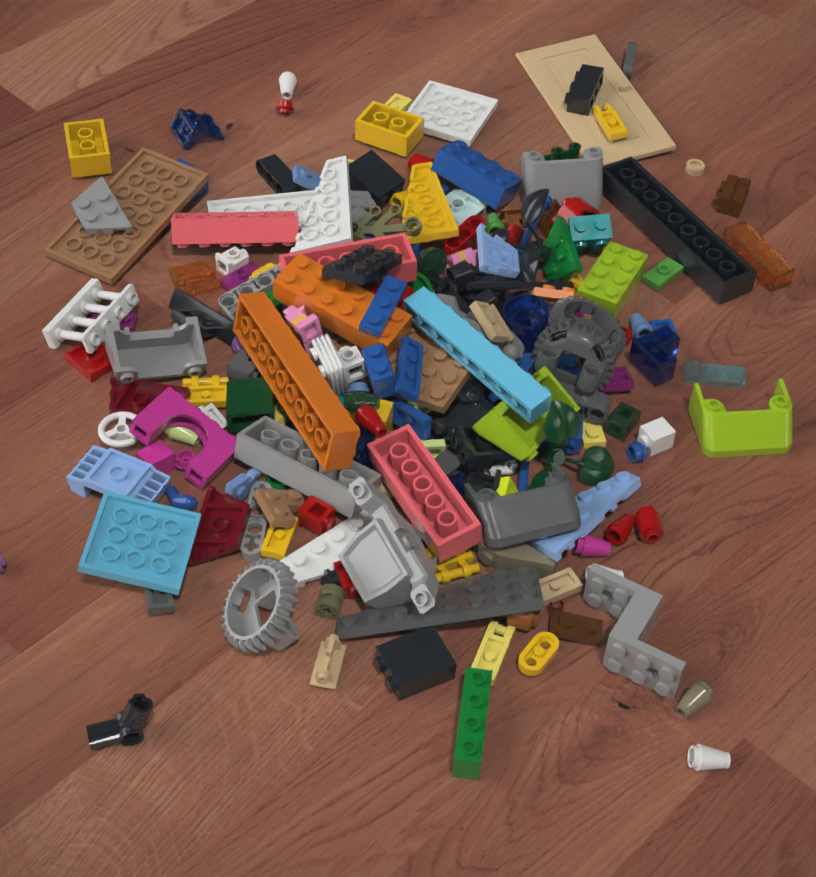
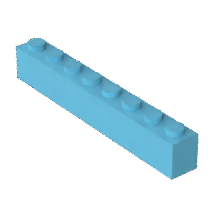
(478, 355)

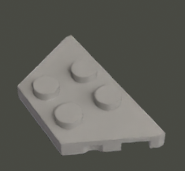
(99, 210)

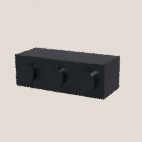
(584, 89)

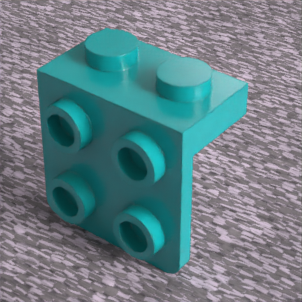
(590, 231)

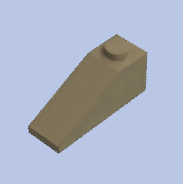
(516, 556)

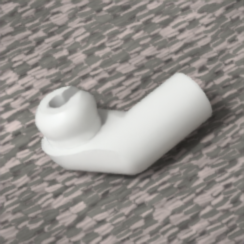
(507, 468)

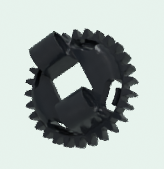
(457, 279)

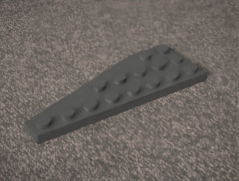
(471, 599)

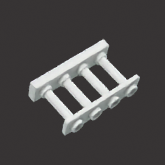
(83, 304)

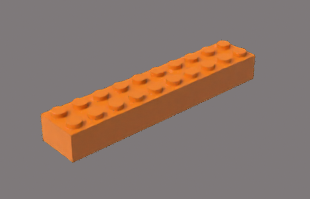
(296, 382)

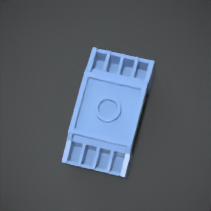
(117, 473)

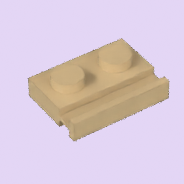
(492, 322)

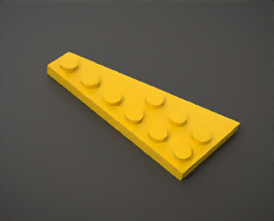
(429, 204)

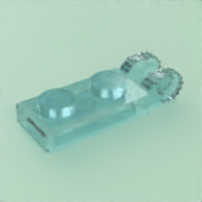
(714, 374)

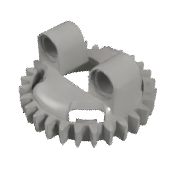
(271, 588)

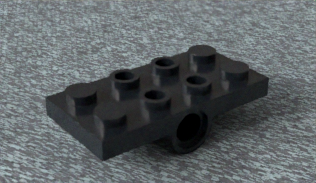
(363, 266)

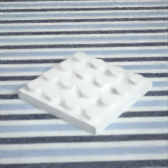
(452, 112)

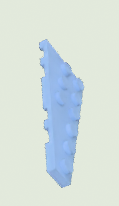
(592, 508)

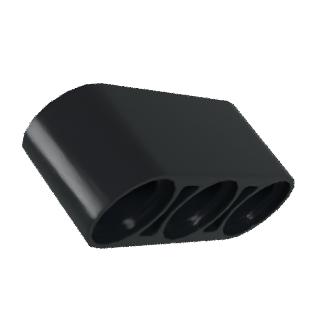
(276, 174)

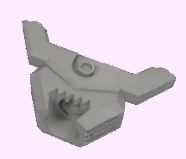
(388, 555)

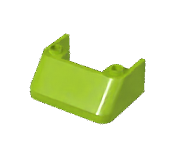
(742, 431)

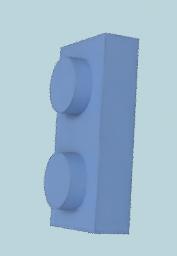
(305, 177)

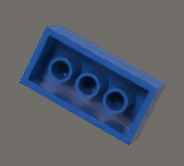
(476, 174)

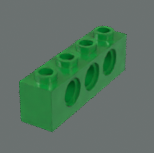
(472, 724)

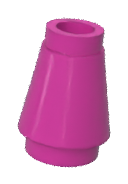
(591, 546)

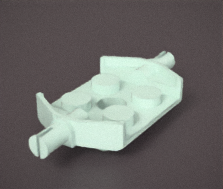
(468, 205)

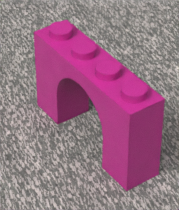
(173, 410)

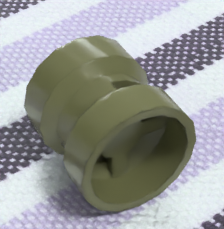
(329, 603)

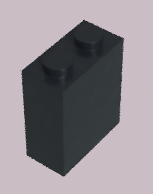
(375, 176)
(414, 662)

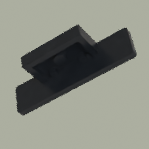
(209, 320)

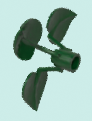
(559, 425)

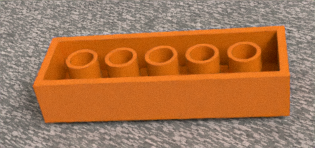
(336, 303)

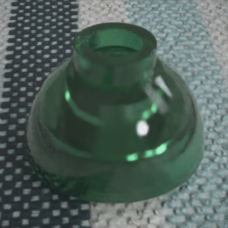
(432, 261)

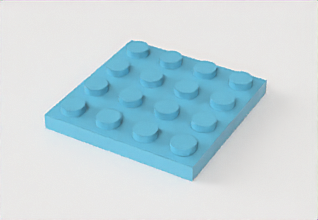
(140, 543)

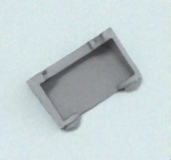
(564, 177)
(155, 352)

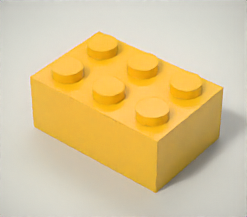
(389, 128)
(87, 148)

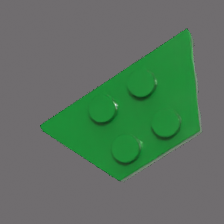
(564, 256)

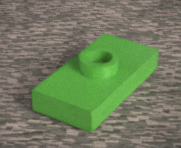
(662, 274)

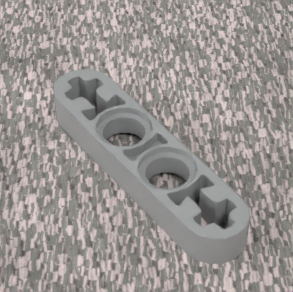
(254, 521)

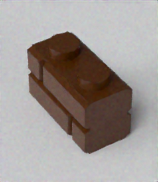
(732, 195)

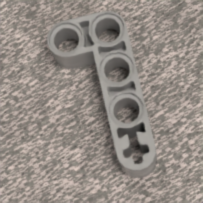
(259, 283)

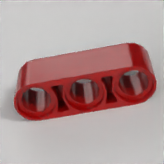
(467, 235)

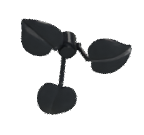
(535, 250)

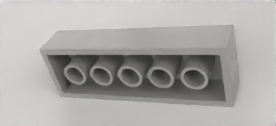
(287, 458)

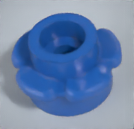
(636, 452)

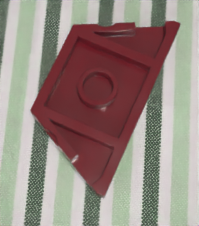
(138, 394)
(220, 526)

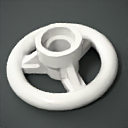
(120, 434)

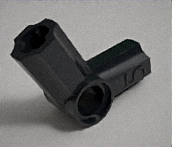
(125, 728)

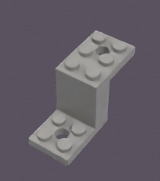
(626, 645)

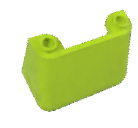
(512, 432)

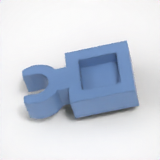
(241, 484)

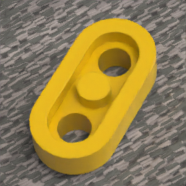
(536, 655)

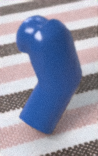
(180, 500)

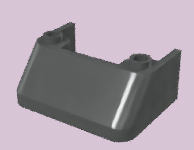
(526, 513)

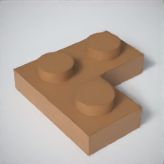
(279, 505)

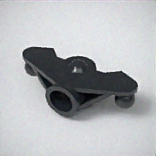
(467, 411)

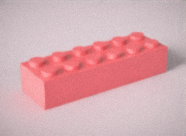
(234, 227)
(399, 242)
(425, 493)

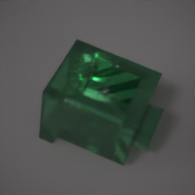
(622, 421)

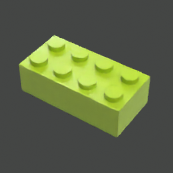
(614, 277)

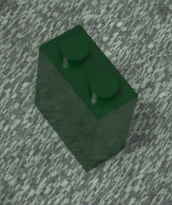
(248, 402)

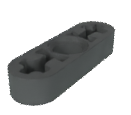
(629, 59)

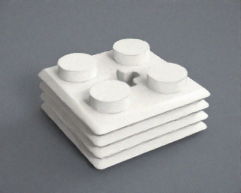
(329, 364)

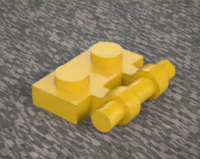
(207, 390)
(460, 561)

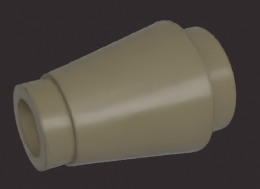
(695, 698)

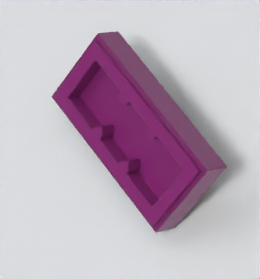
(238, 276)

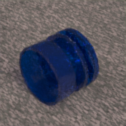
(527, 318)

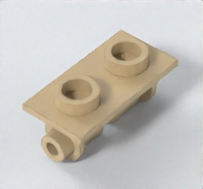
(328, 663)

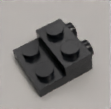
(475, 450)

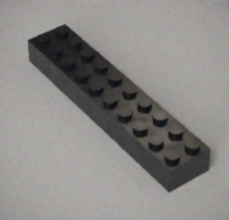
(677, 230)

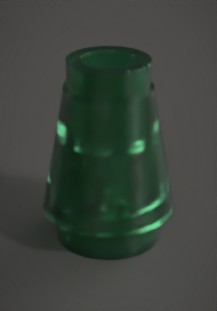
(355, 400)

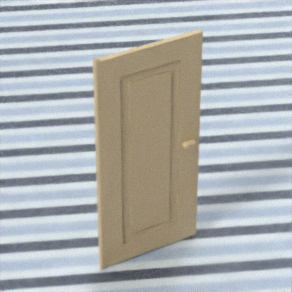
(554, 69)

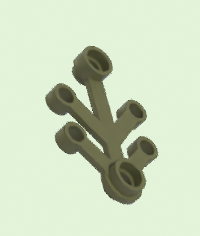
(380, 228)

